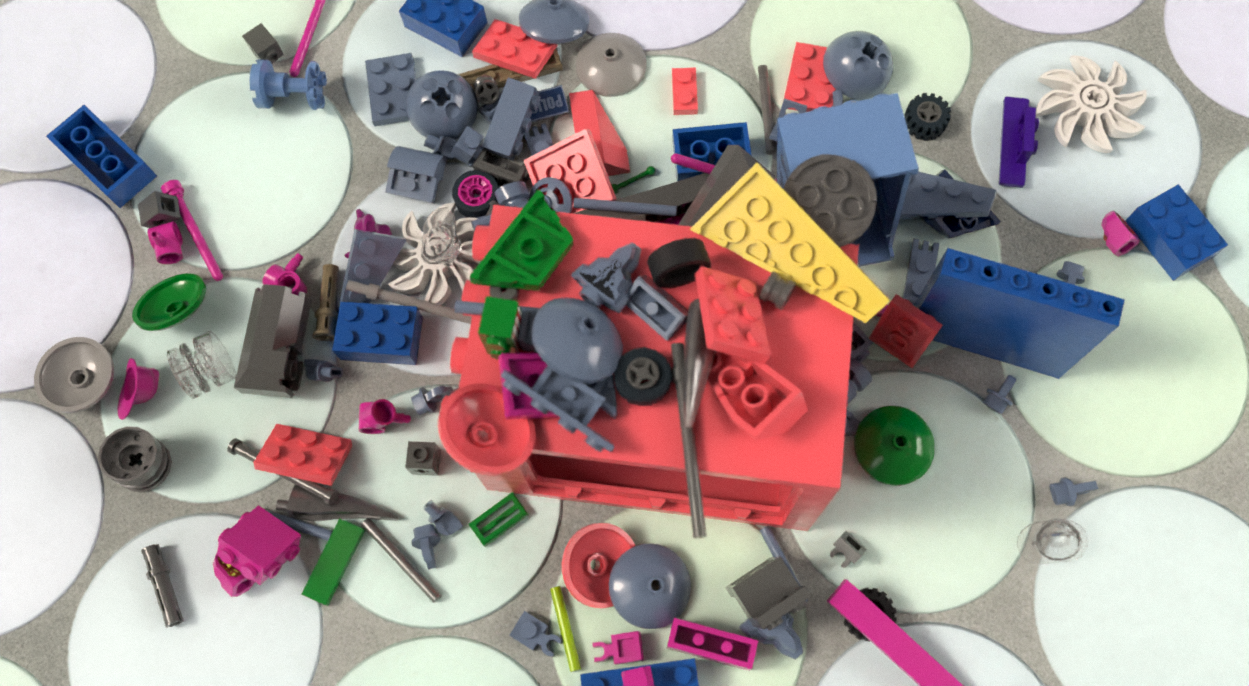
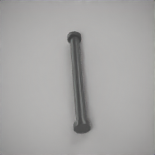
(330, 496)

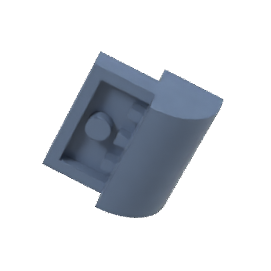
(415, 173)

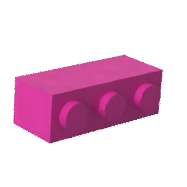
(712, 644)

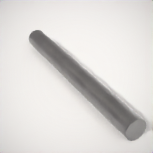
(766, 108)
(401, 560)

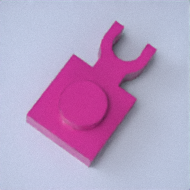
(624, 648)

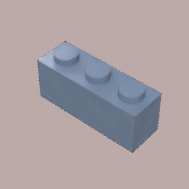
(511, 119)

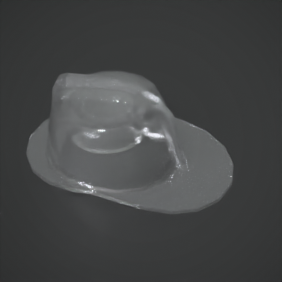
(440, 239)
(1052, 541)

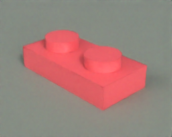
(684, 91)

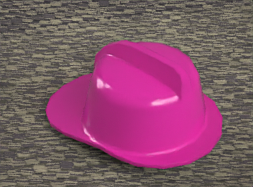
(138, 387)

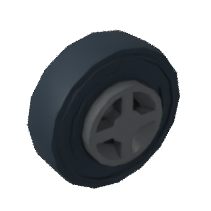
(644, 364)

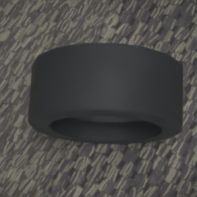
(677, 262)

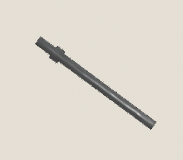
(689, 448)

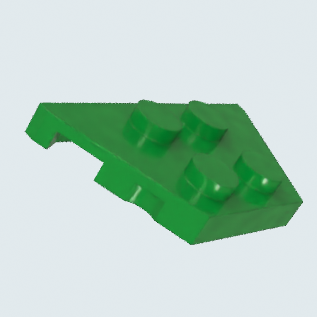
(526, 250)

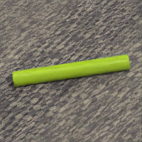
(565, 629)

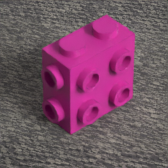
(258, 545)

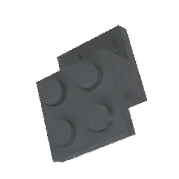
(768, 593)

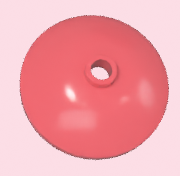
(480, 412)
(599, 543)

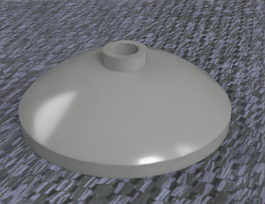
(613, 74)
(64, 366)

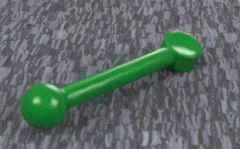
(649, 171)

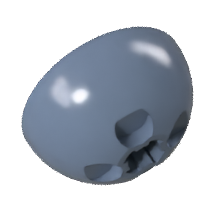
(858, 64)
(441, 116)

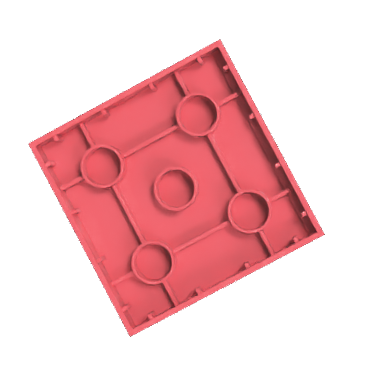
(742, 479)

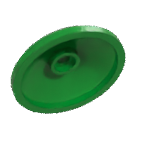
(169, 302)
(883, 457)

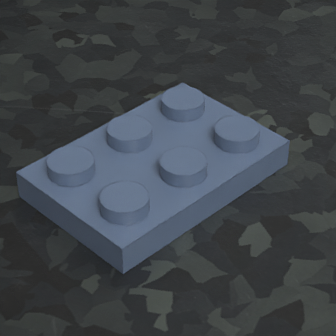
(388, 87)

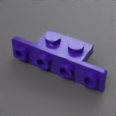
(1017, 140)

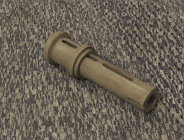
(329, 314)

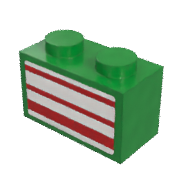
(500, 326)

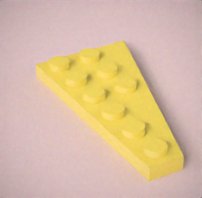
(779, 236)

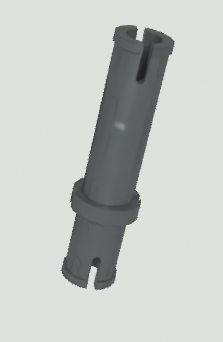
(160, 579)

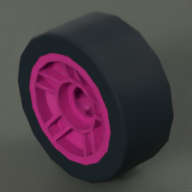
(469, 184)

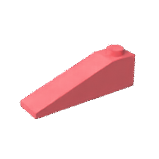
(589, 114)
(756, 396)

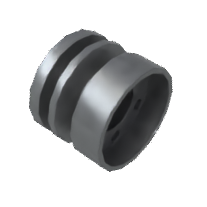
(122, 452)

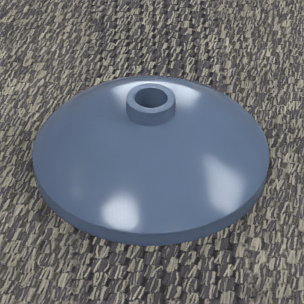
(554, 20)
(577, 340)
(632, 590)

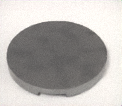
(835, 195)

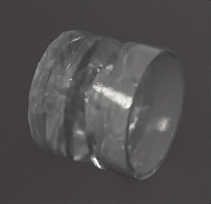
(197, 367)

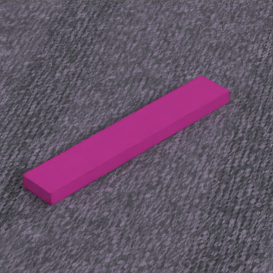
(889, 637)

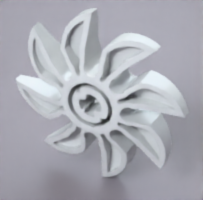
(1090, 103)
(421, 272)

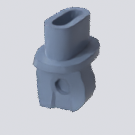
(441, 145)
(1071, 273)
(321, 370)
(428, 400)
(997, 400)
(1066, 492)
(444, 519)
(425, 539)

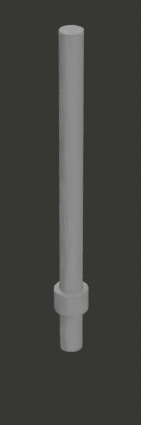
(374, 291)

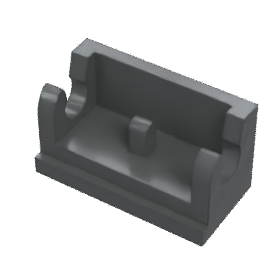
(502, 170)

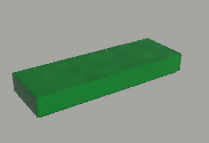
(333, 562)

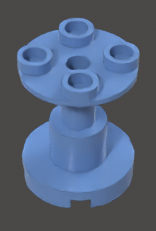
(273, 84)

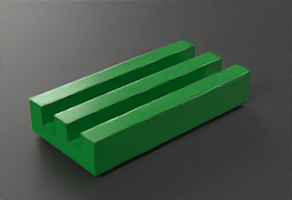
(505, 527)

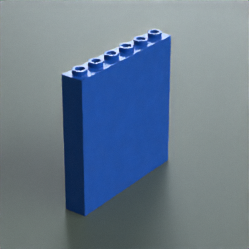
(1016, 313)

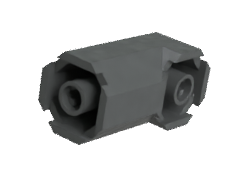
(727, 172)
(273, 343)

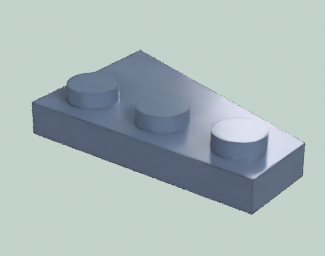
(369, 261)

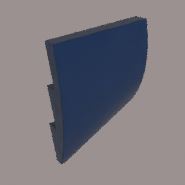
(952, 226)

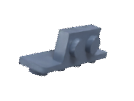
(568, 399)

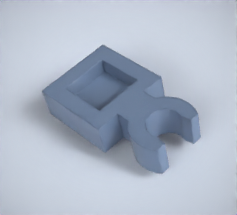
(532, 632)

